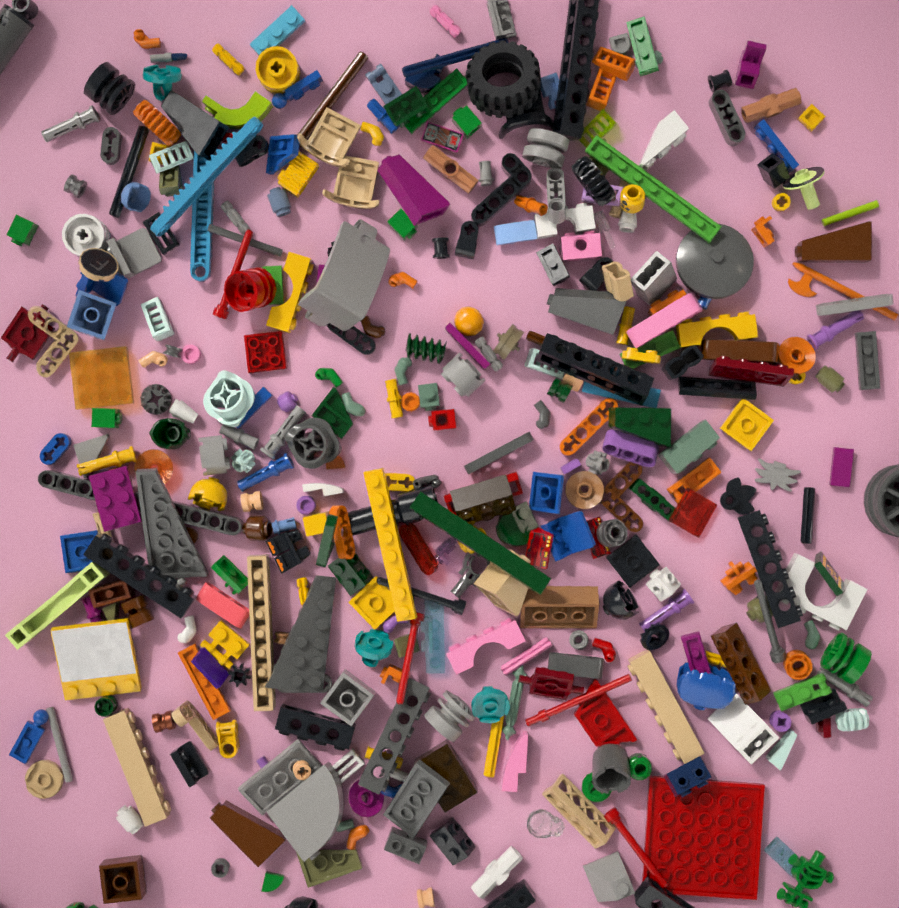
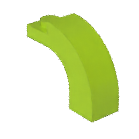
(237, 118)

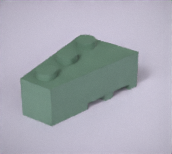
(689, 447)

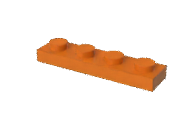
(212, 697)

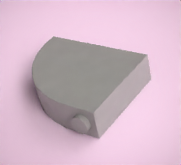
(311, 812)

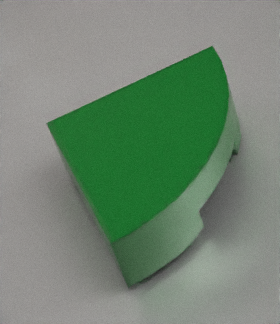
(272, 881)

